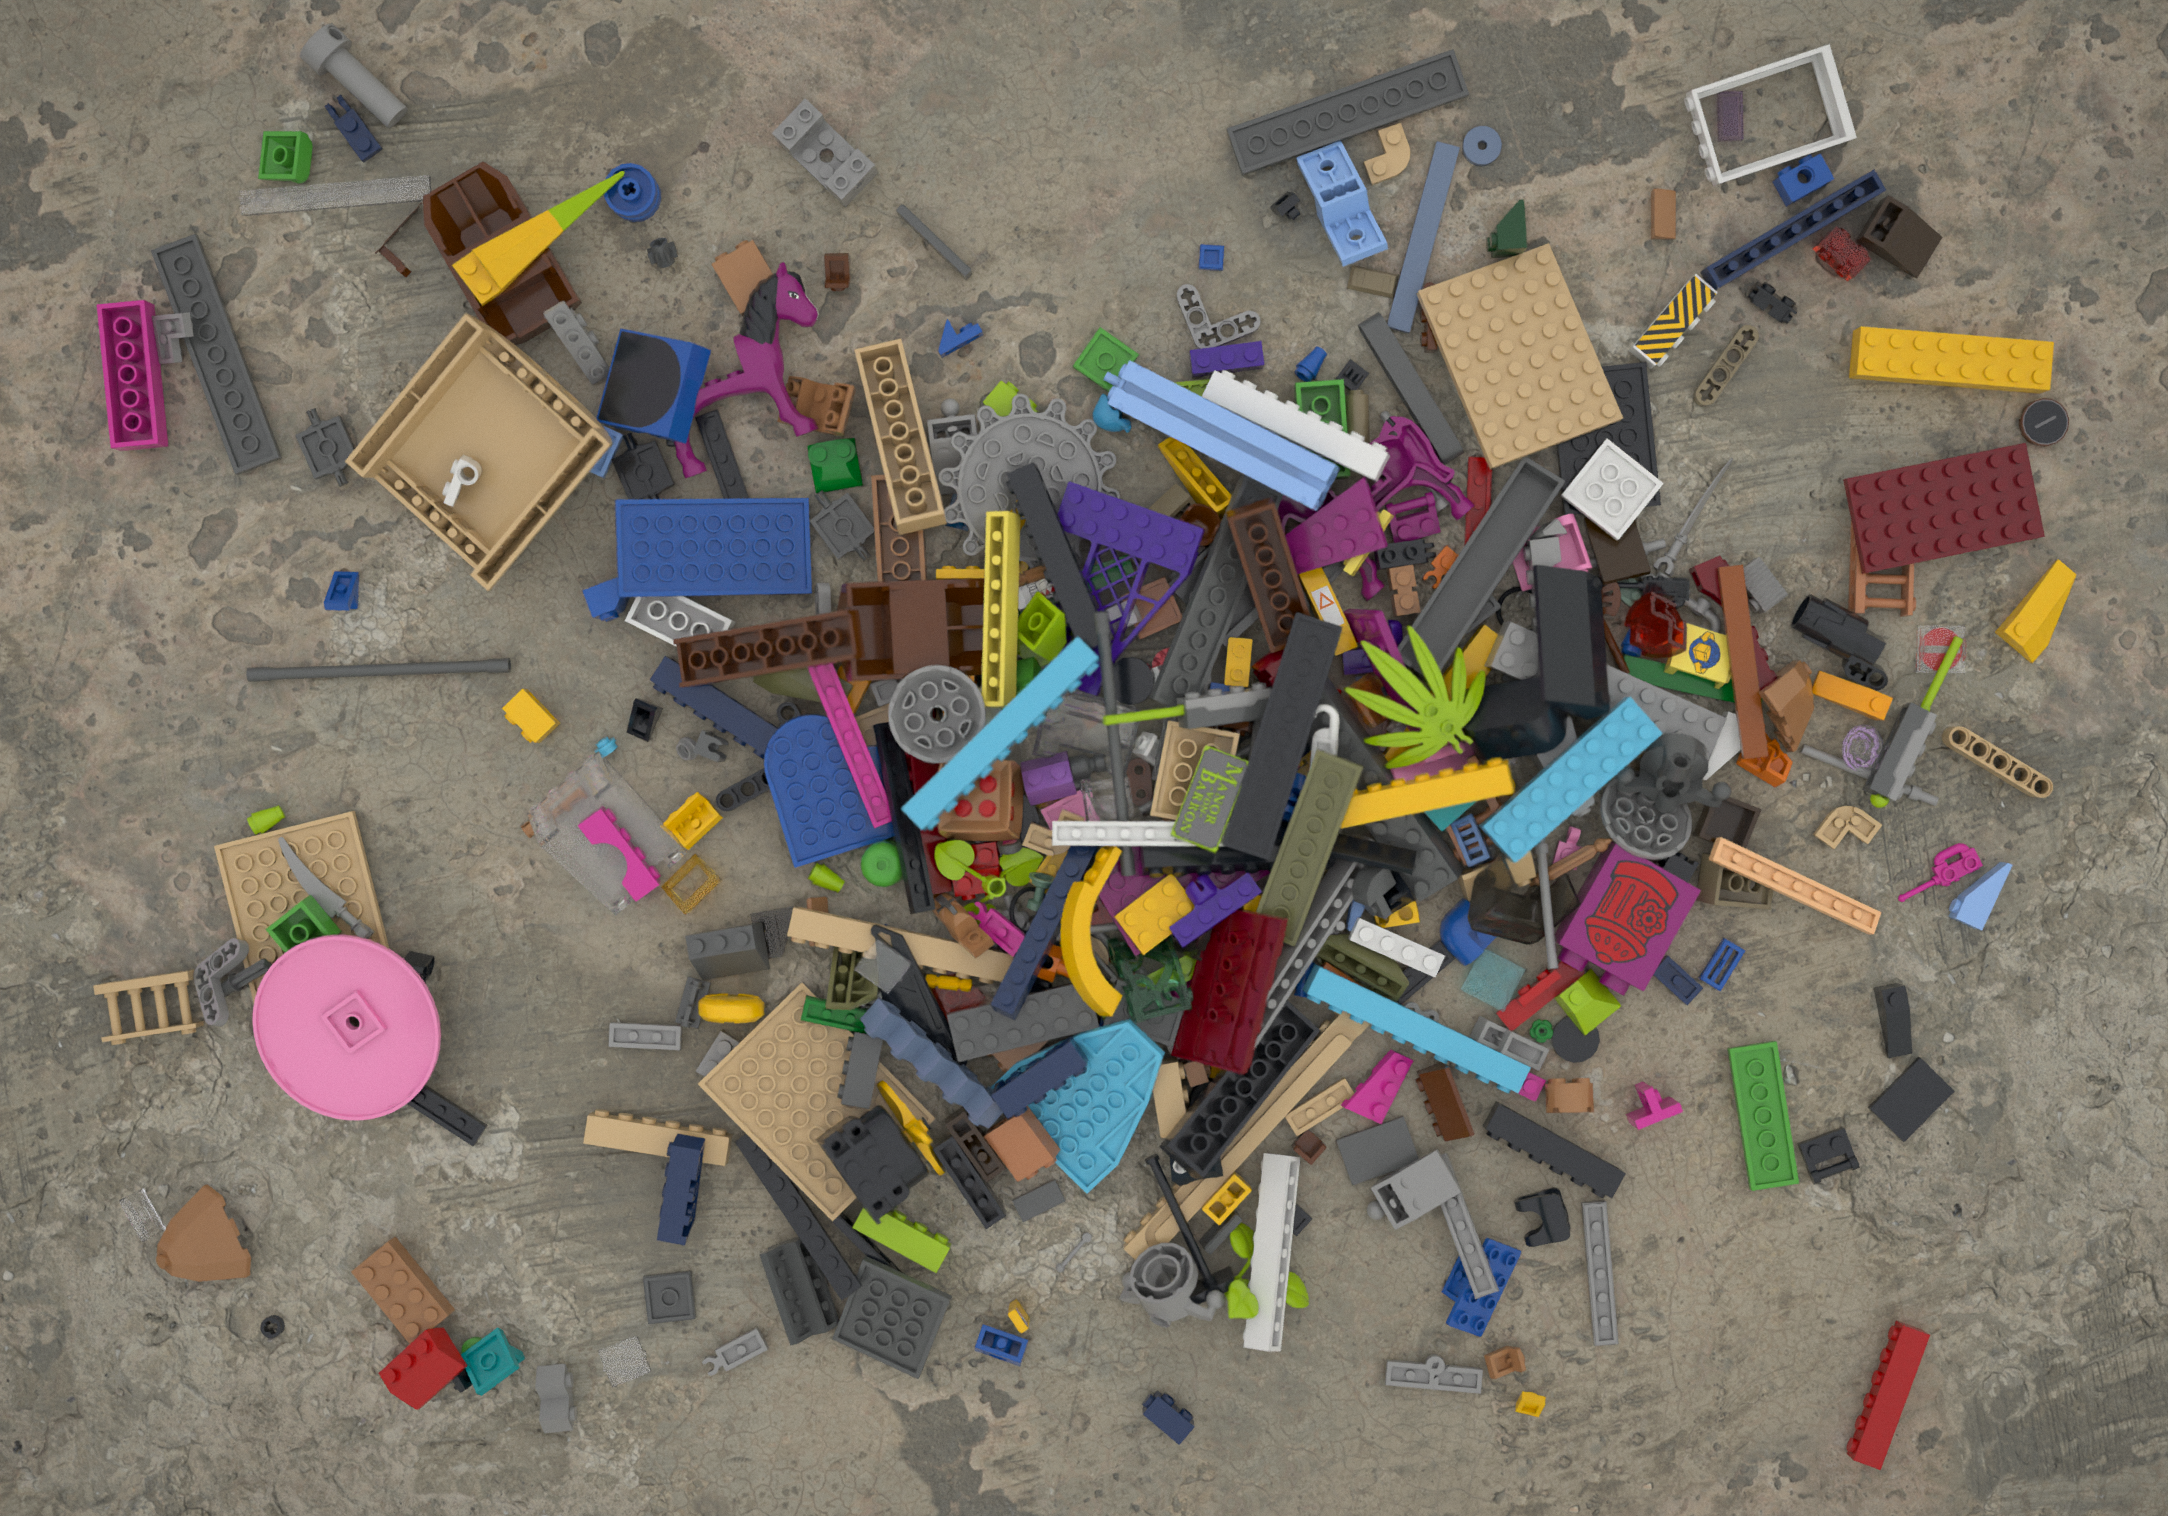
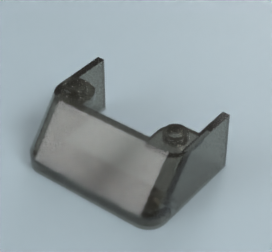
(1514, 915)

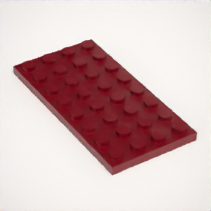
(1943, 508)

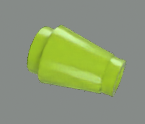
(265, 819)
(825, 878)

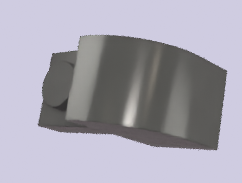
(1370, 887)

